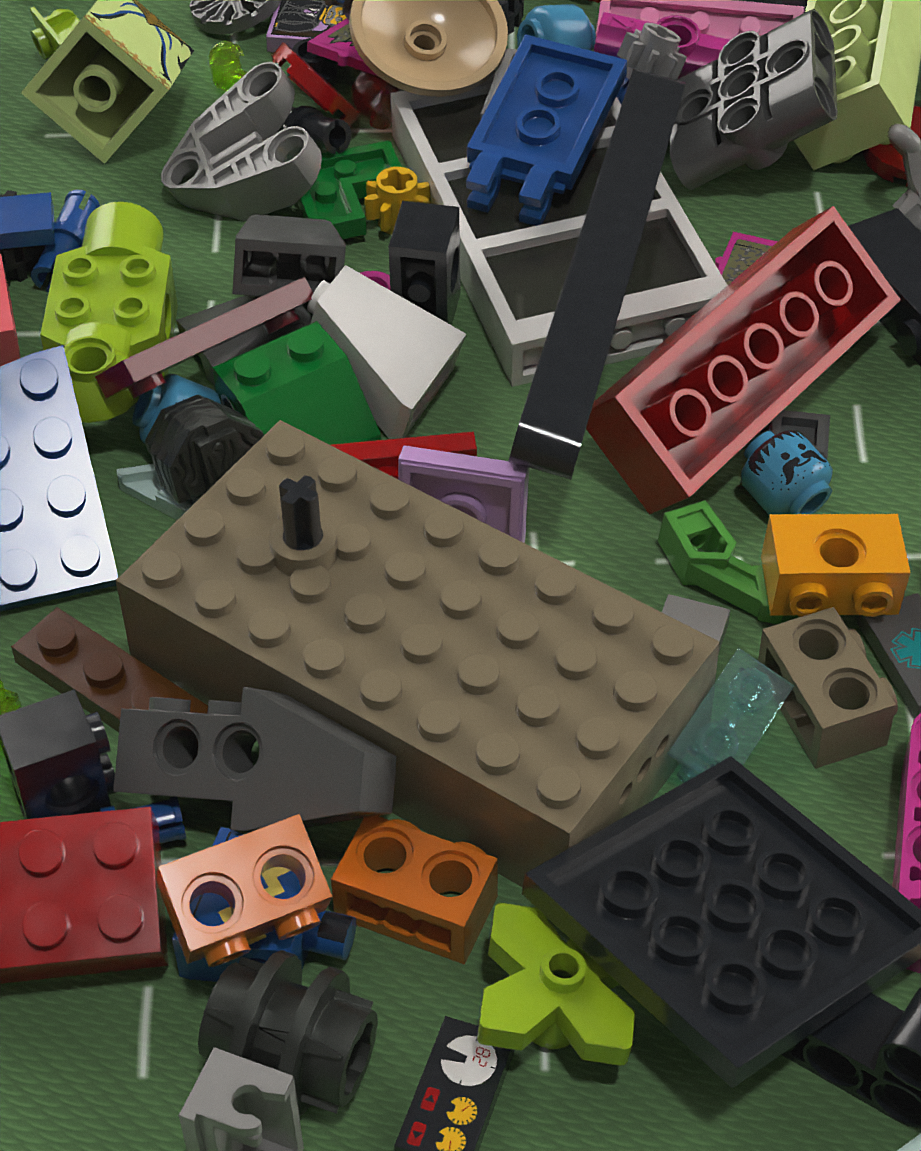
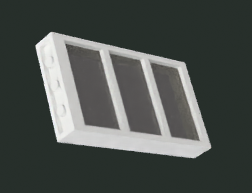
(520, 268)

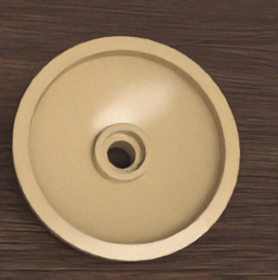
(460, 40)

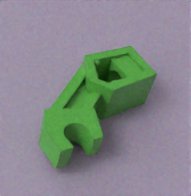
(698, 529)

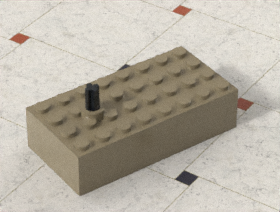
(492, 671)

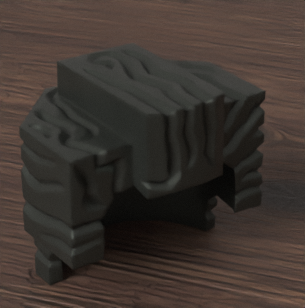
(197, 445)

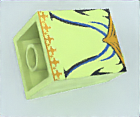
(108, 74)

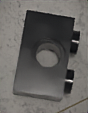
(427, 257)
(57, 758)

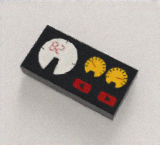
(455, 1092)

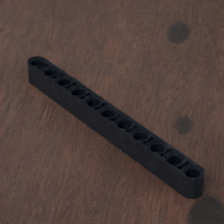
(597, 279)

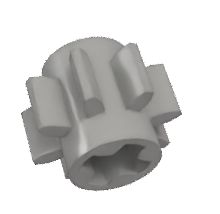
(653, 51)

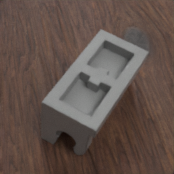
(241, 1108)

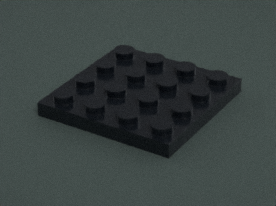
(729, 917)

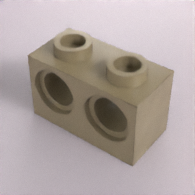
(836, 696)

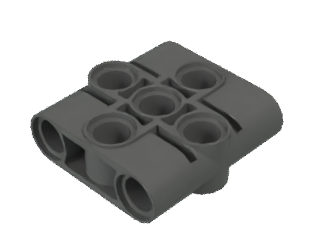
(755, 100)

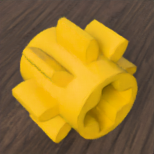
(389, 191)

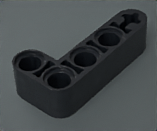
(870, 1055)

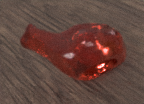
(373, 99)

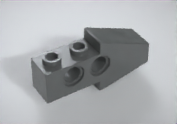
(302, 764)

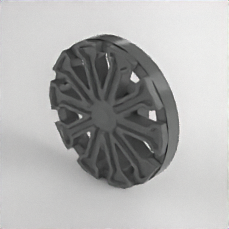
(230, 15)

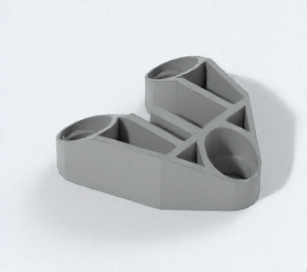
(234, 156)

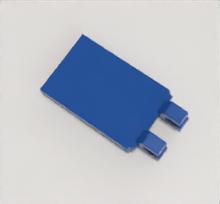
(541, 124)

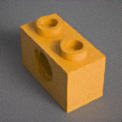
(835, 562)

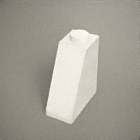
(391, 344)

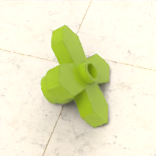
(552, 993)

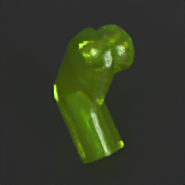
(225, 64)

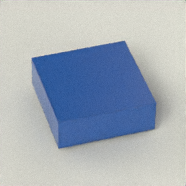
(26, 220)

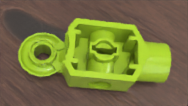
(110, 302)

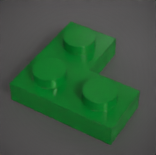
(343, 182)

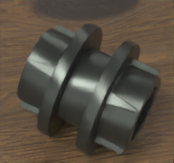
(307, 1032)

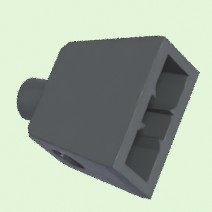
(285, 249)

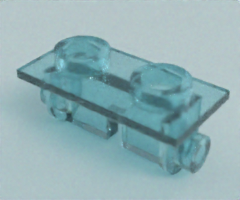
(730, 716)

